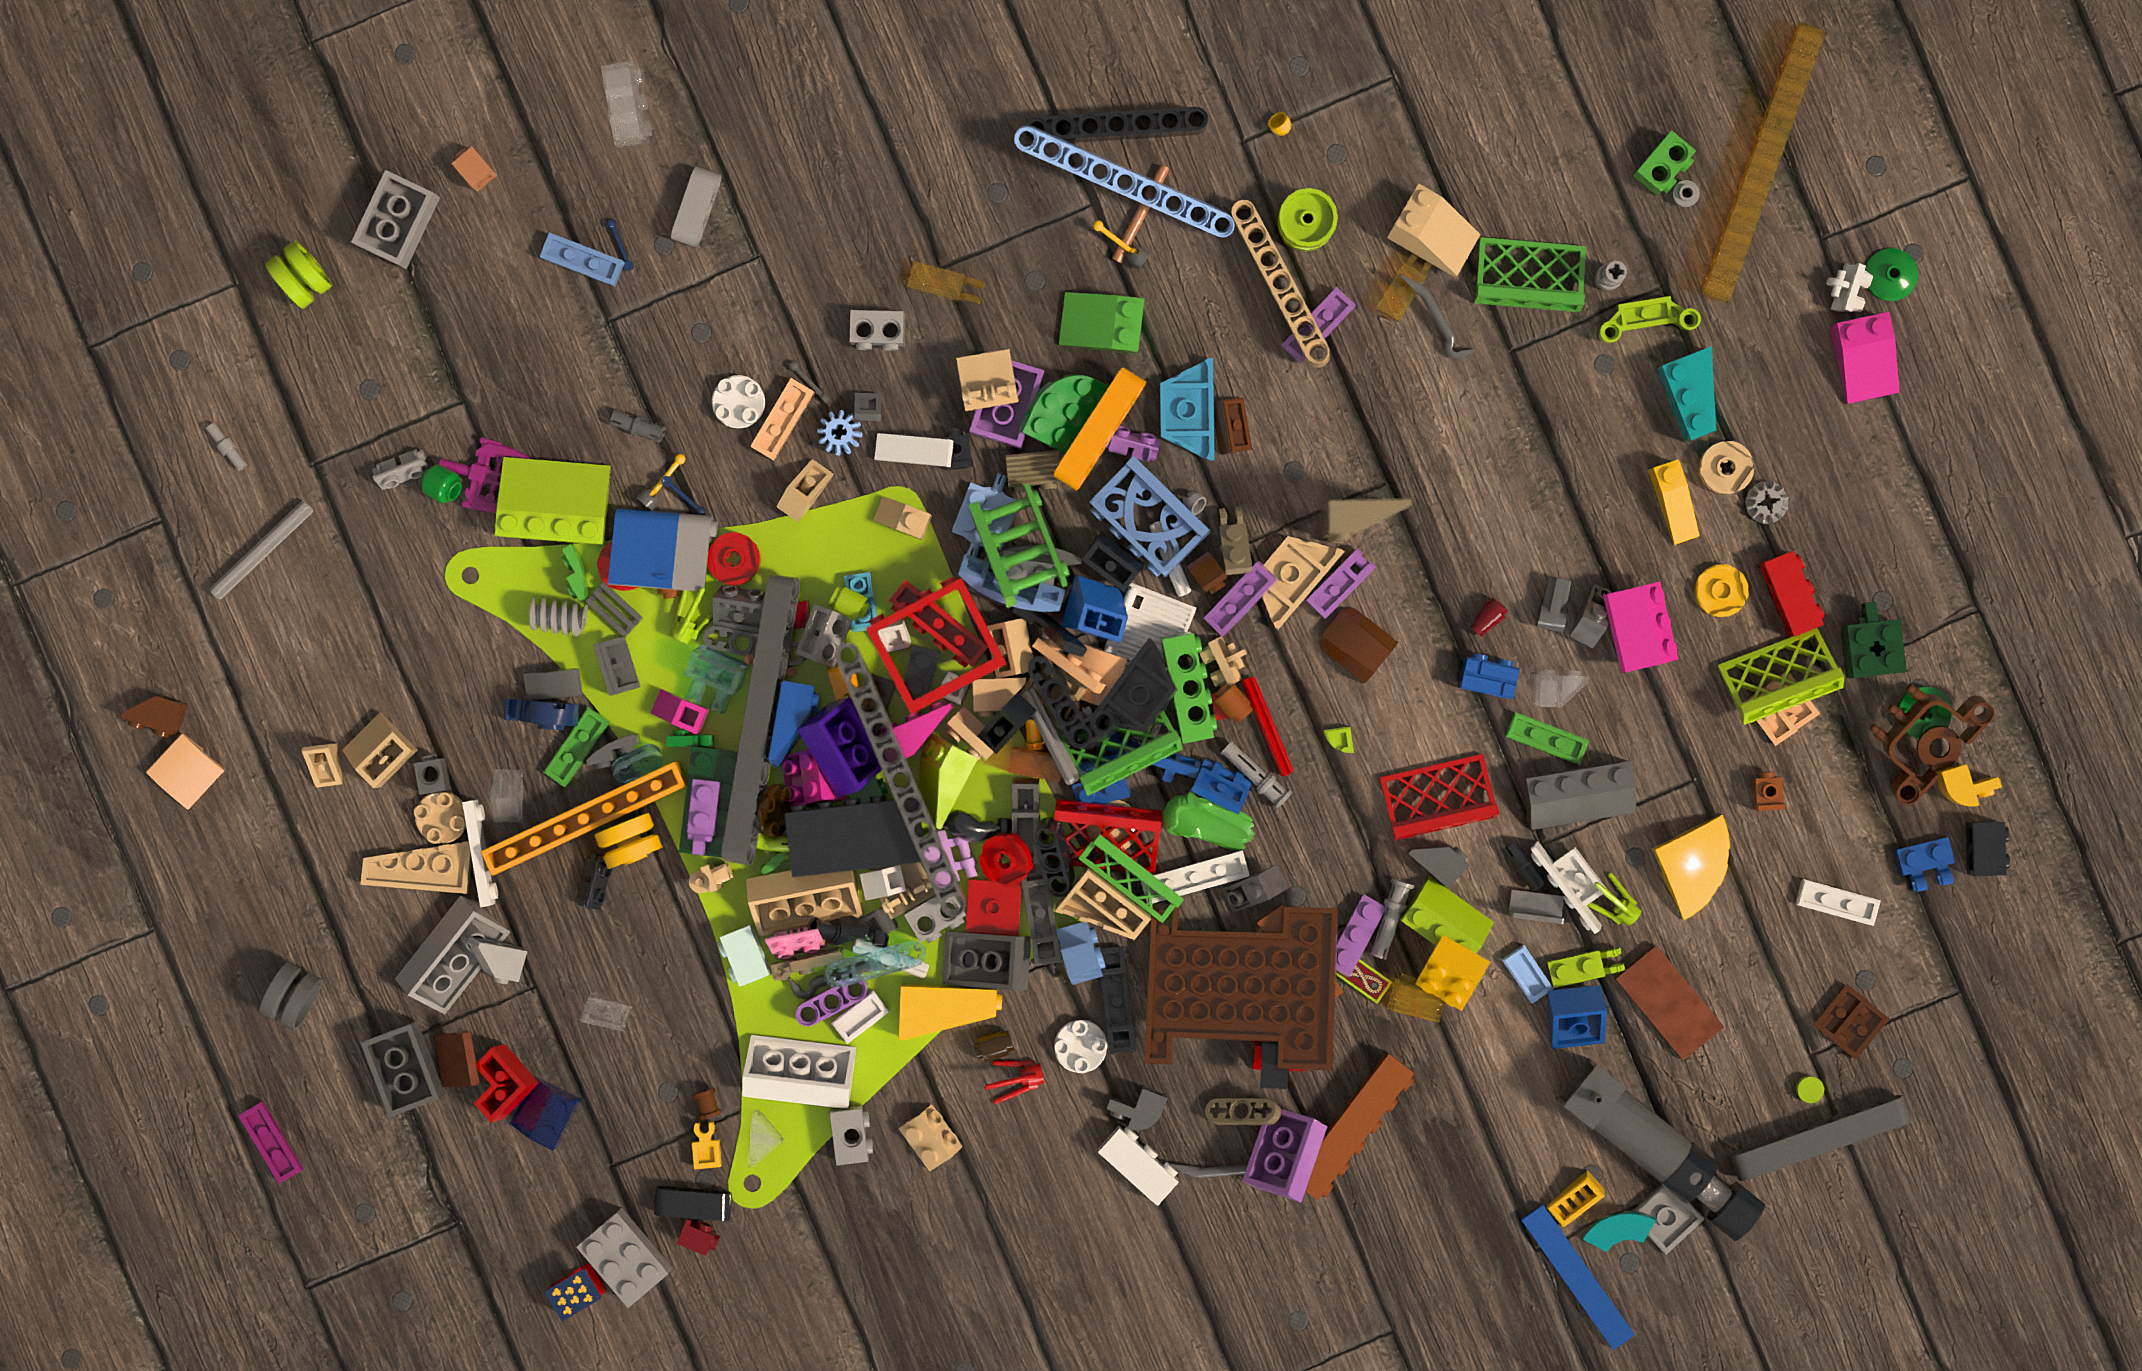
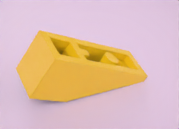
(1675, 501)

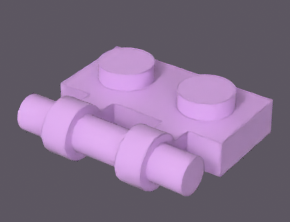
(967, 862)

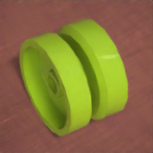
(1304, 235)
(296, 275)

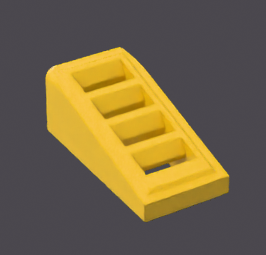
(1570, 1191)

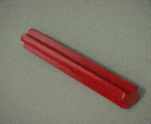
(1267, 726)

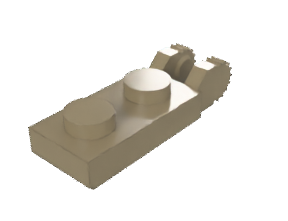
(1235, 544)

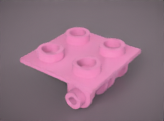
(785, 946)

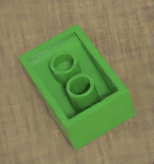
(1101, 322)

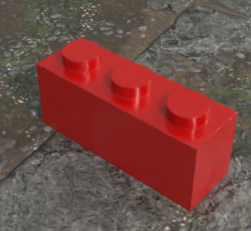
(1792, 593)

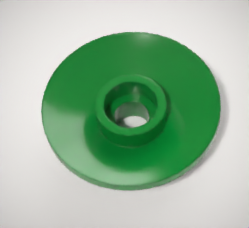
(1885, 286)

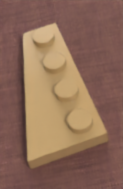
(429, 869)

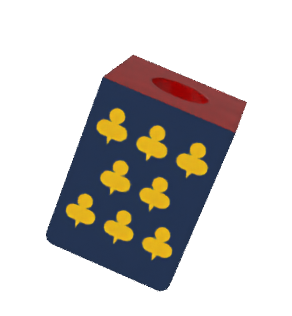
(575, 1291)

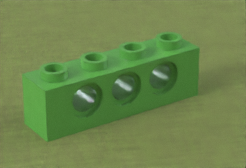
(1189, 729)

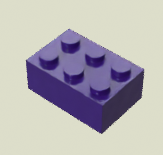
(841, 746)

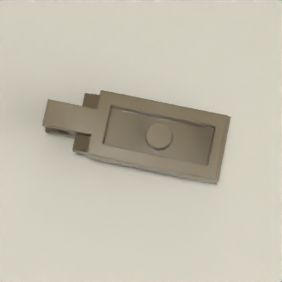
(806, 963)

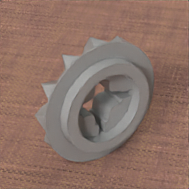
(1761, 513)

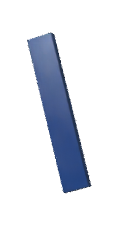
(1577, 1276)

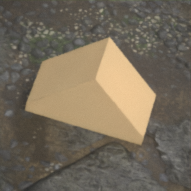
(323, 764)

